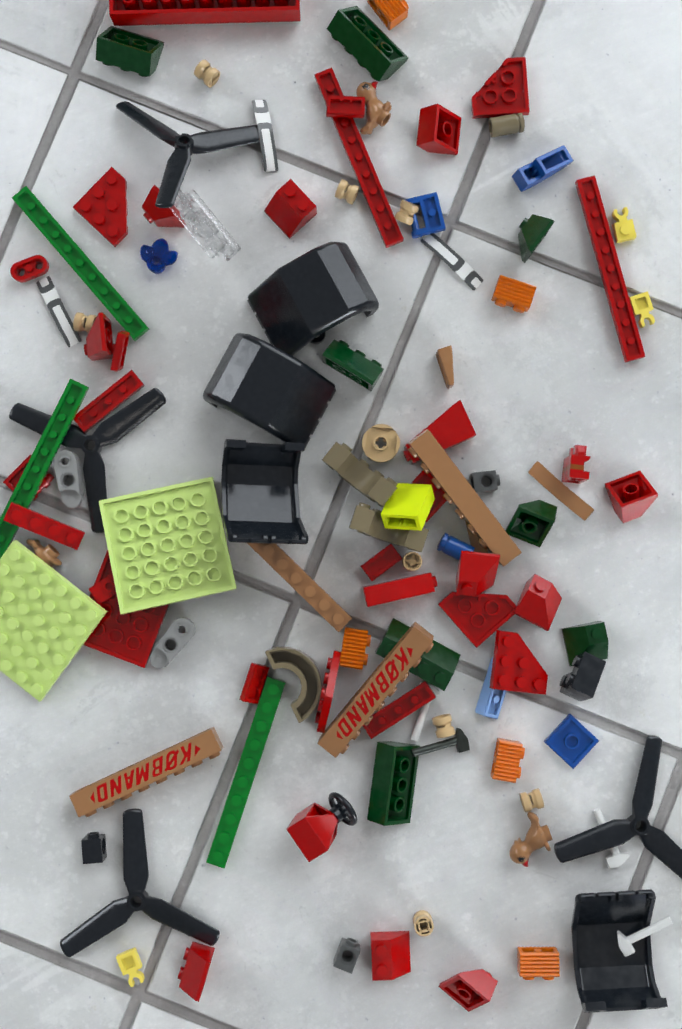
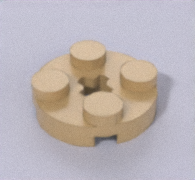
(388, 435)

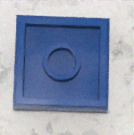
(571, 741)

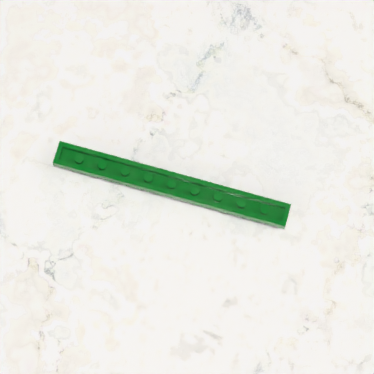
(80, 263)
(43, 456)
(245, 772)

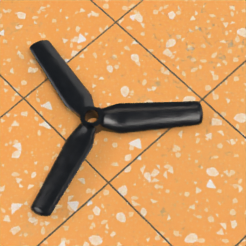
(185, 146)
(107, 433)
(622, 830)
(135, 878)

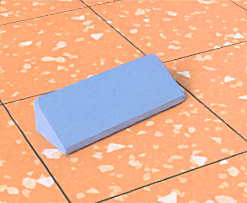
(490, 699)

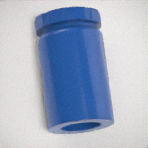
(452, 546)

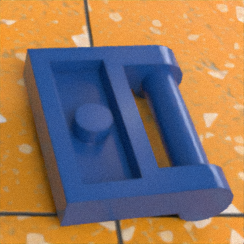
(431, 215)

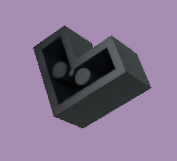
(584, 678)

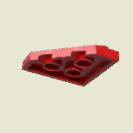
(503, 92)
(106, 207)
(478, 615)
(515, 666)
(327, 691)

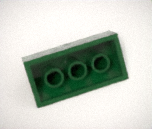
(366, 43)
(435, 666)
(392, 783)

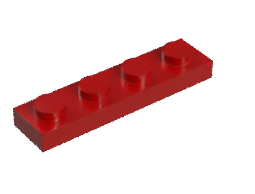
(108, 401)
(43, 525)
(399, 709)

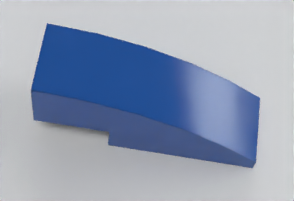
(542, 168)

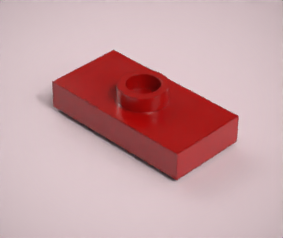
(345, 106)
(119, 350)
(381, 562)
(104, 589)
(254, 683)

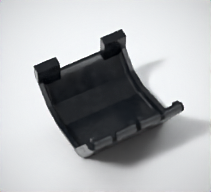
(311, 296)
(269, 389)
(261, 492)
(602, 973)

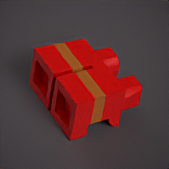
(574, 465)

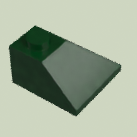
(532, 233)
(532, 522)
(586, 638)

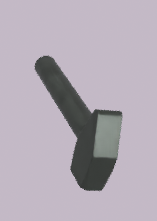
(459, 740)

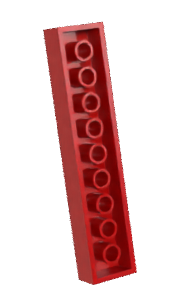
(201, 11)

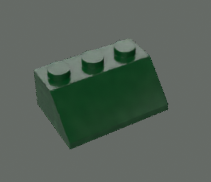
(128, 51)
(352, 364)

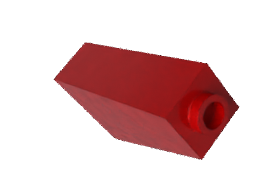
(448, 429)
(399, 589)

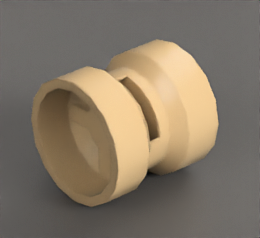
(207, 73)
(347, 191)
(406, 212)
(83, 322)
(413, 563)
(443, 726)
(536, 799)
(420, 919)

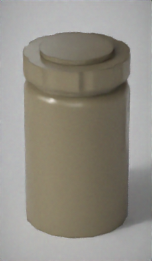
(506, 125)

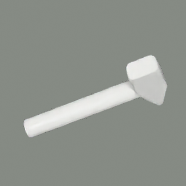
(422, 715)
(616, 858)
(625, 943)

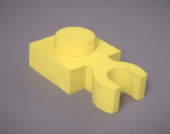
(623, 228)
(642, 306)
(129, 964)

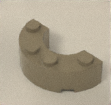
(358, 475)
(371, 524)
(307, 672)

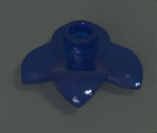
(158, 253)

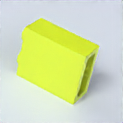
(408, 507)

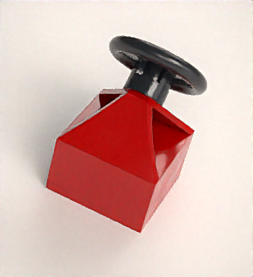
(317, 827)

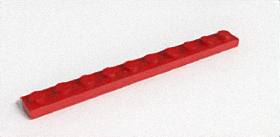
(361, 164)
(610, 269)

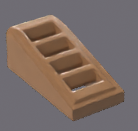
(445, 361)

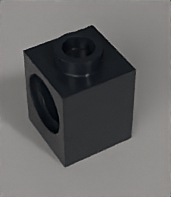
(94, 848)

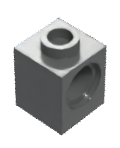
(476, 481)
(343, 962)

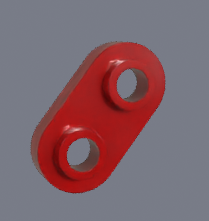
(30, 267)

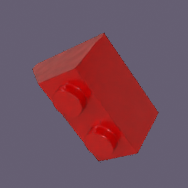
(438, 130)
(290, 208)
(390, 954)
(195, 972)

